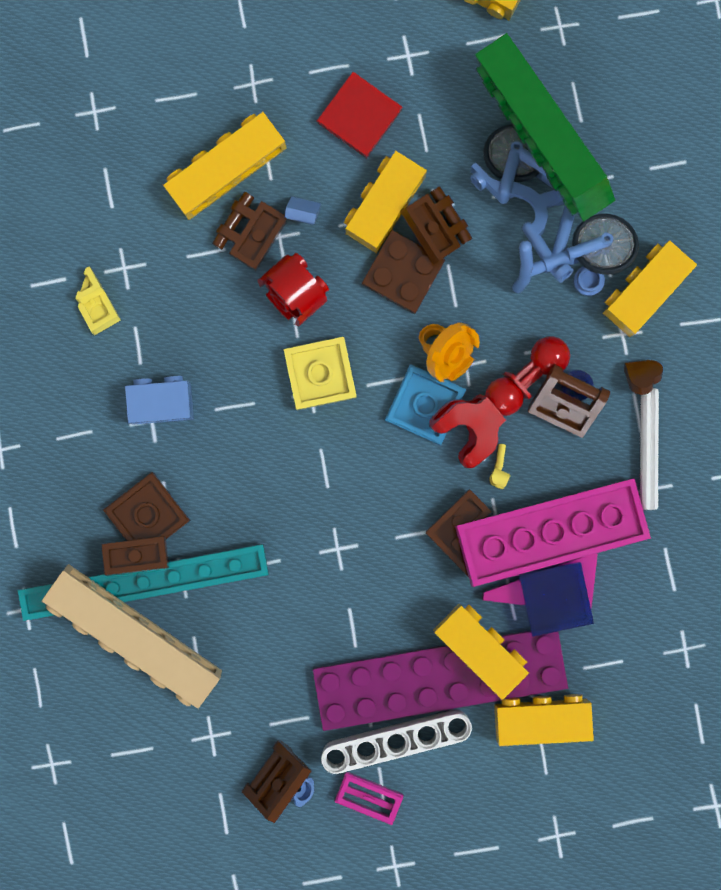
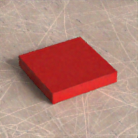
(359, 114)

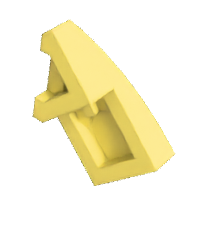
(95, 304)

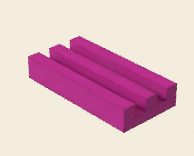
(344, 787)

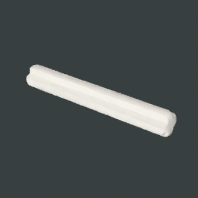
(649, 450)

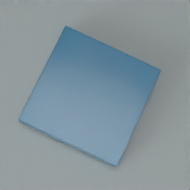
(418, 401)

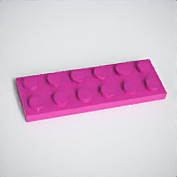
(552, 532)

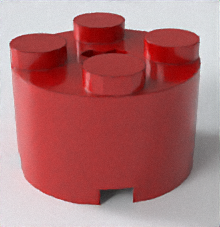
(294, 289)

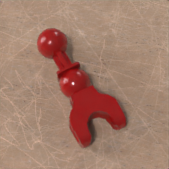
(502, 398)

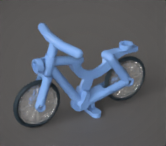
(599, 243)

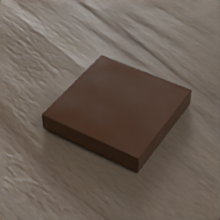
(147, 511)

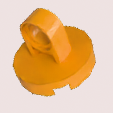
(450, 351)

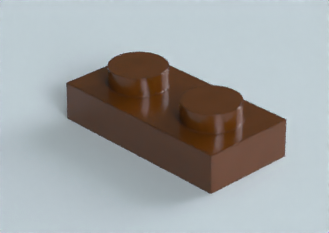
(135, 556)

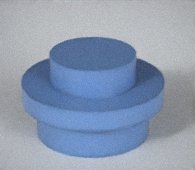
(588, 282)

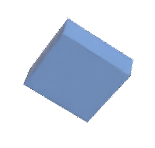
(302, 210)

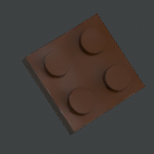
(402, 272)

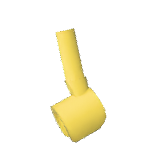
(498, 477)

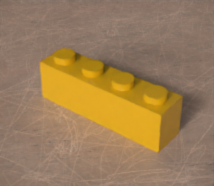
(225, 165)

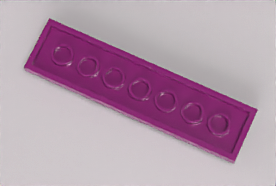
(428, 682)

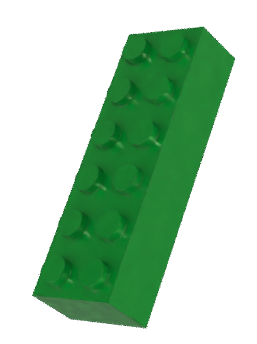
(544, 128)

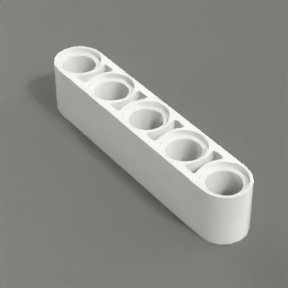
(384, 752)

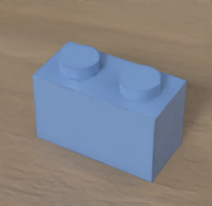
(159, 401)

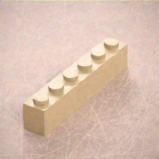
(132, 637)

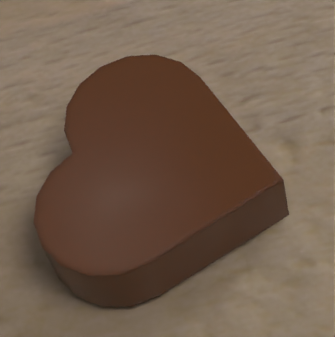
(643, 375)

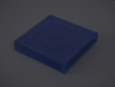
(556, 599)

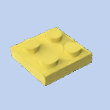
(320, 373)

